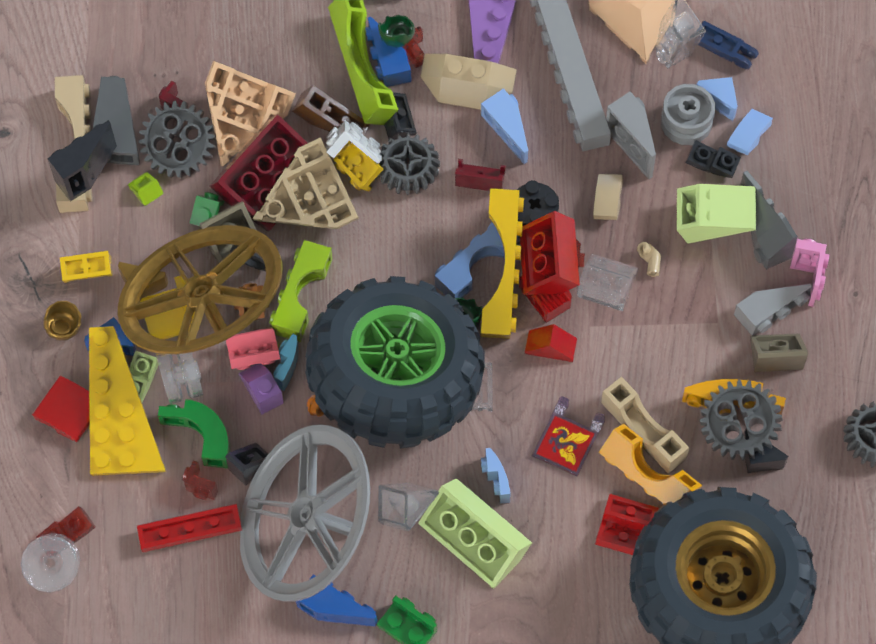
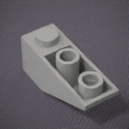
(766, 306)

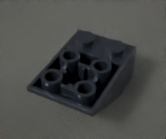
(82, 161)

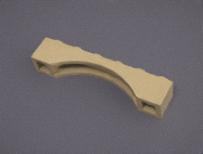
(72, 102)

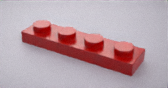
(189, 528)

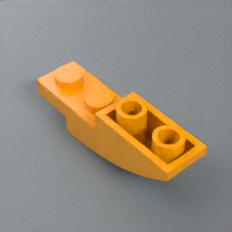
(699, 392)

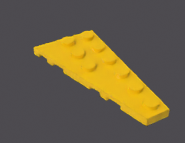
(118, 423)

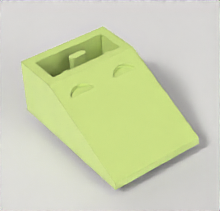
(715, 211)

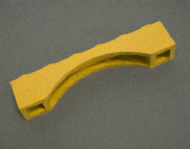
(497, 314)

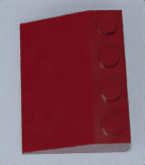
(258, 167)

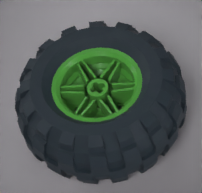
(395, 332)

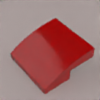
(65, 409)
(623, 523)

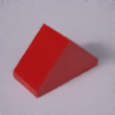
(551, 343)

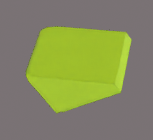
(146, 188)

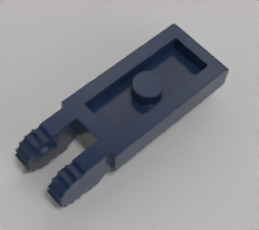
(727, 46)

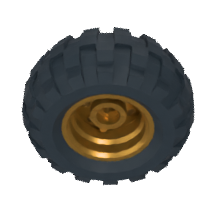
(705, 527)

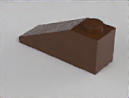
(324, 111)

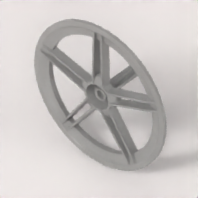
(305, 514)

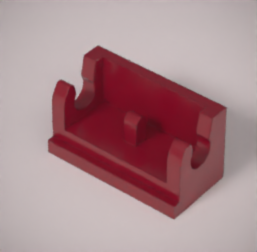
(479, 177)

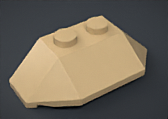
(465, 80)

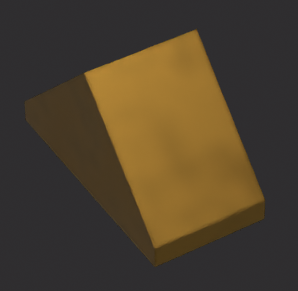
(156, 284)

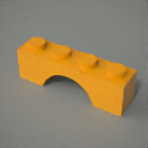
(625, 451)

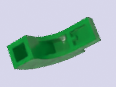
(206, 423)

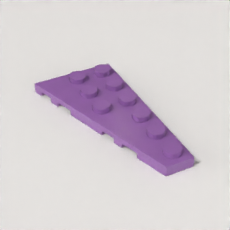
(490, 27)

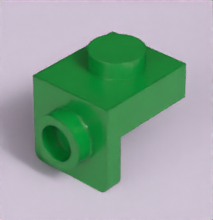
(205, 207)

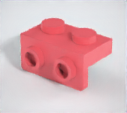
(253, 348)

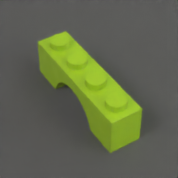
(311, 264)

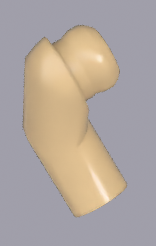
(651, 256)

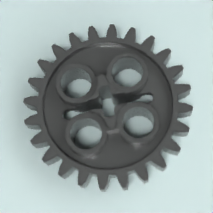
(196, 148)
(762, 413)

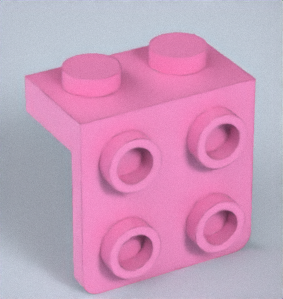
(811, 258)

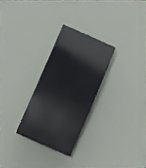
(717, 162)

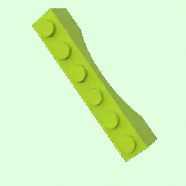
(373, 97)

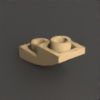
(607, 196)

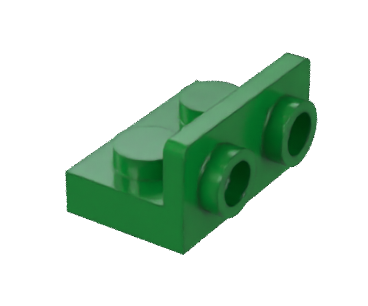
(407, 623)

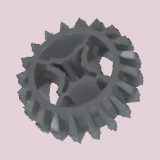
(424, 164)
(856, 433)

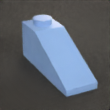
(504, 117)

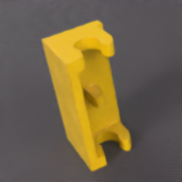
(85, 266)

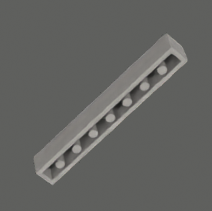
(572, 73)

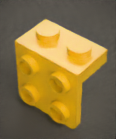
(167, 323)

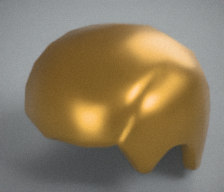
(62, 320)

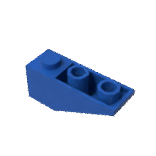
(392, 62)
(337, 607)

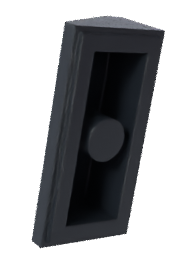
(402, 120)

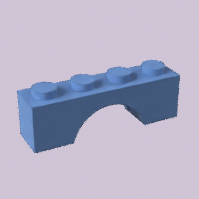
(456, 276)

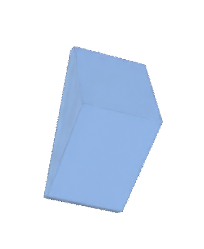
(722, 94)

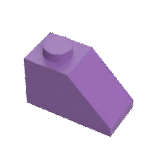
(262, 387)

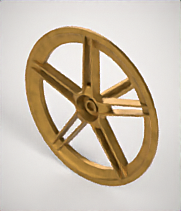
(199, 291)

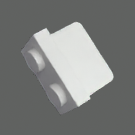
(351, 132)

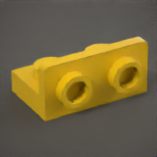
(358, 166)

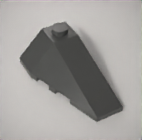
(774, 236)

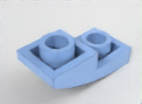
(748, 132)
(497, 474)

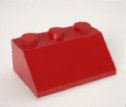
(549, 255)

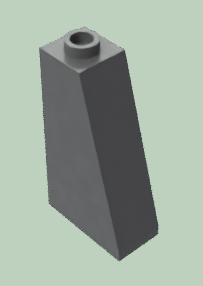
(115, 106)

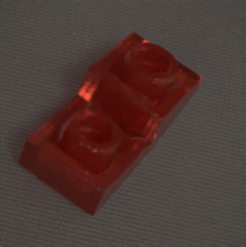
(73, 526)

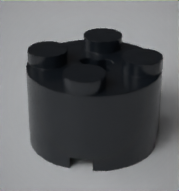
(538, 201)

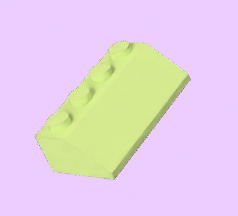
(474, 532)

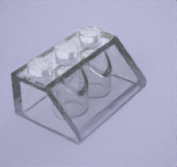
(678, 34)

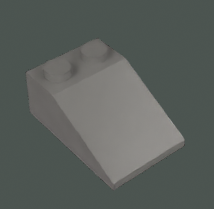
(632, 132)

